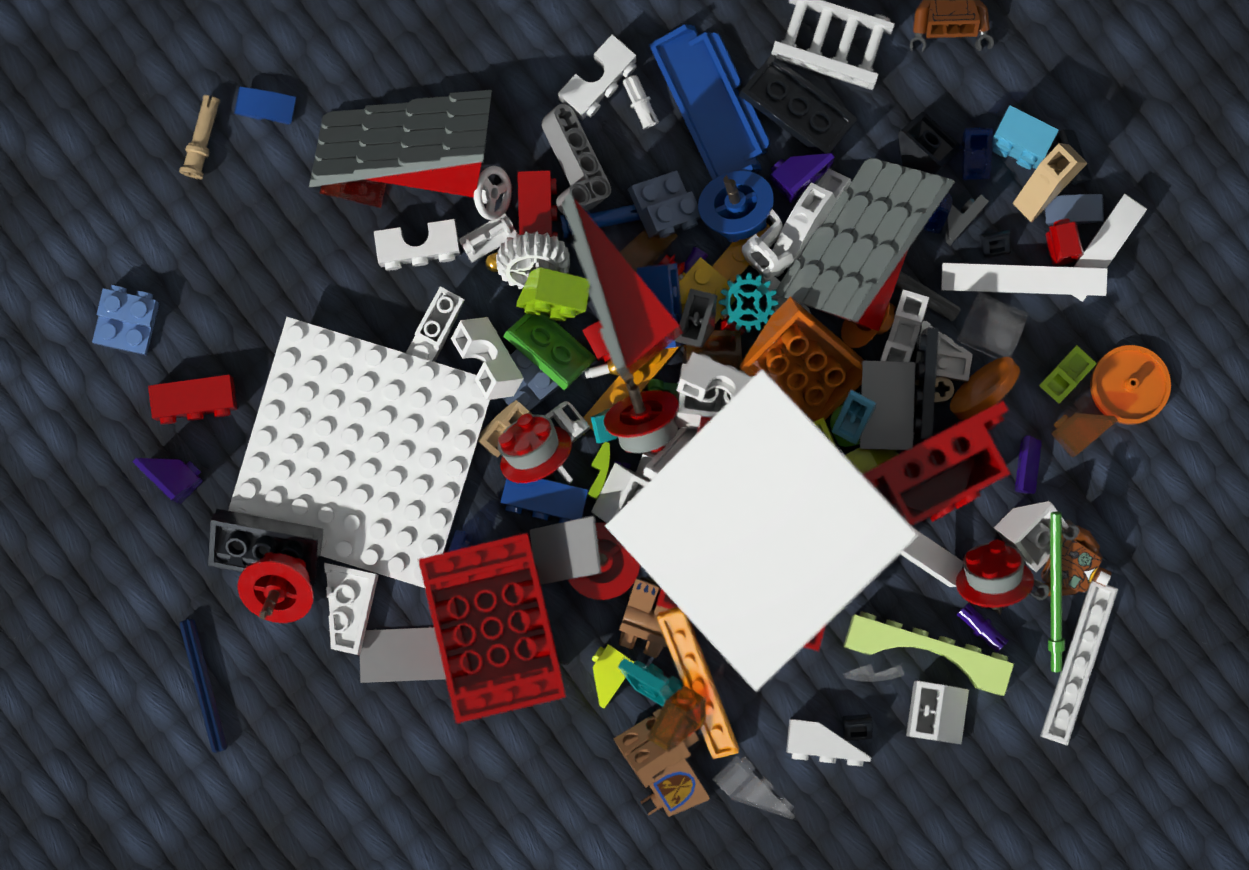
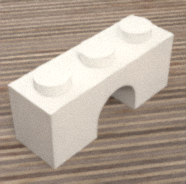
(585, 96)
(440, 244)
(905, 327)
(480, 340)
(705, 374)

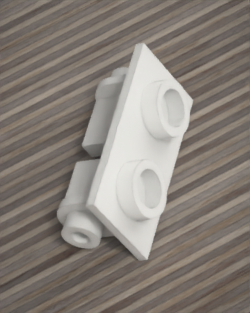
(487, 237)

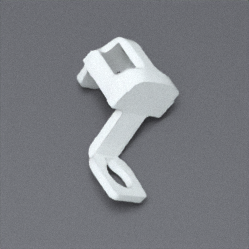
(759, 255)
(573, 428)

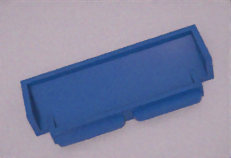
(709, 101)

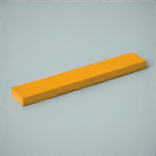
(697, 677)

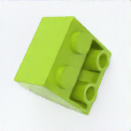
(554, 294)

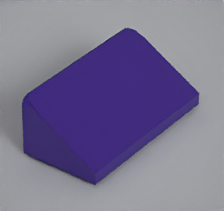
(1028, 465)

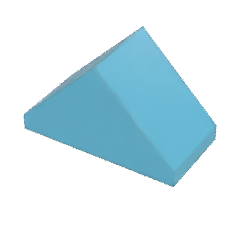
(854, 417)

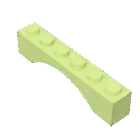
(983, 671)

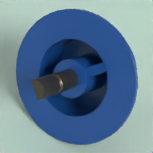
(736, 204)

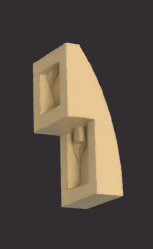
(491, 433)

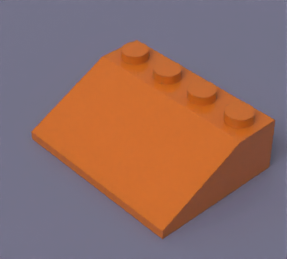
(805, 360)

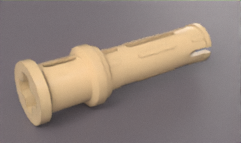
(197, 149)

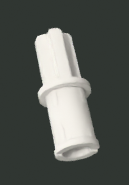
(640, 102)

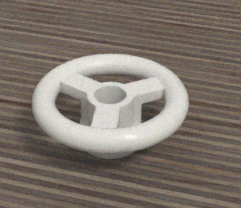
(490, 193)

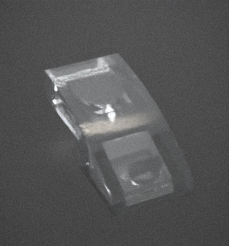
(866, 674)

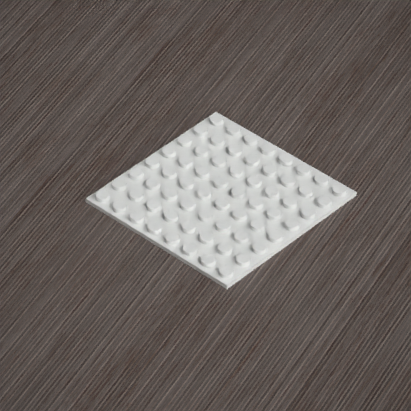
(361, 448)
(761, 530)

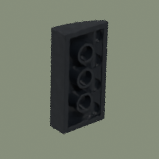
(245, 539)

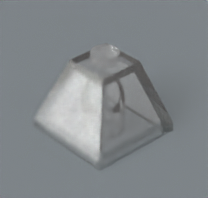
(992, 327)

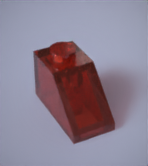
(357, 191)

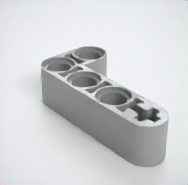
(576, 158)

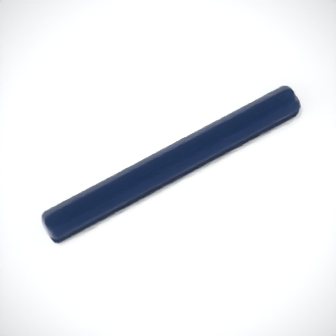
(203, 685)

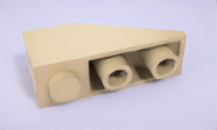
(1049, 180)

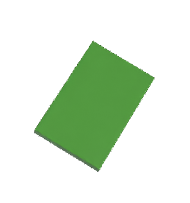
(550, 348)

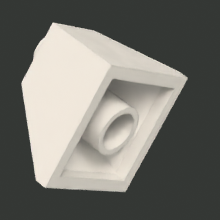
(1029, 532)

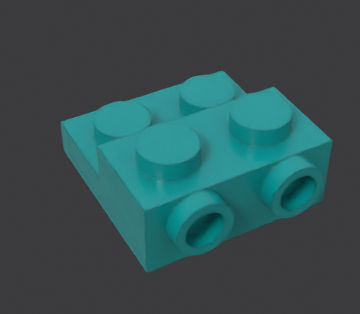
(650, 680)

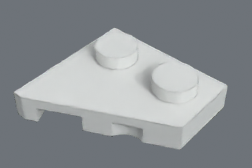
(952, 360)

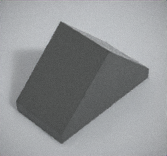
(698, 318)

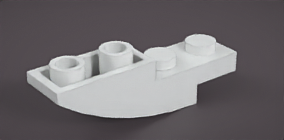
(810, 213)
(436, 325)

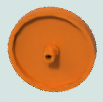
(1130, 384)
(985, 388)

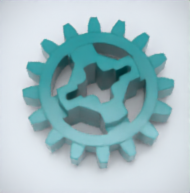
(739, 292)

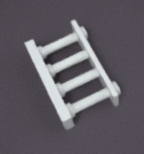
(837, 66)

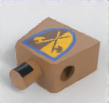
(675, 790)

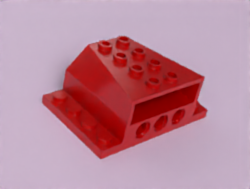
(943, 470)
(492, 628)

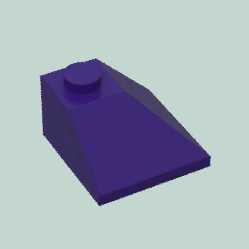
(797, 173)
(171, 476)

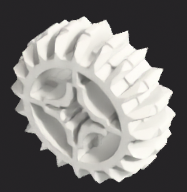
(528, 252)

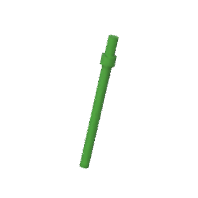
(1056, 642)

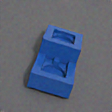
(265, 105)

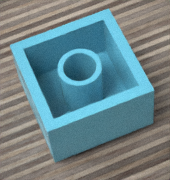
(1023, 138)

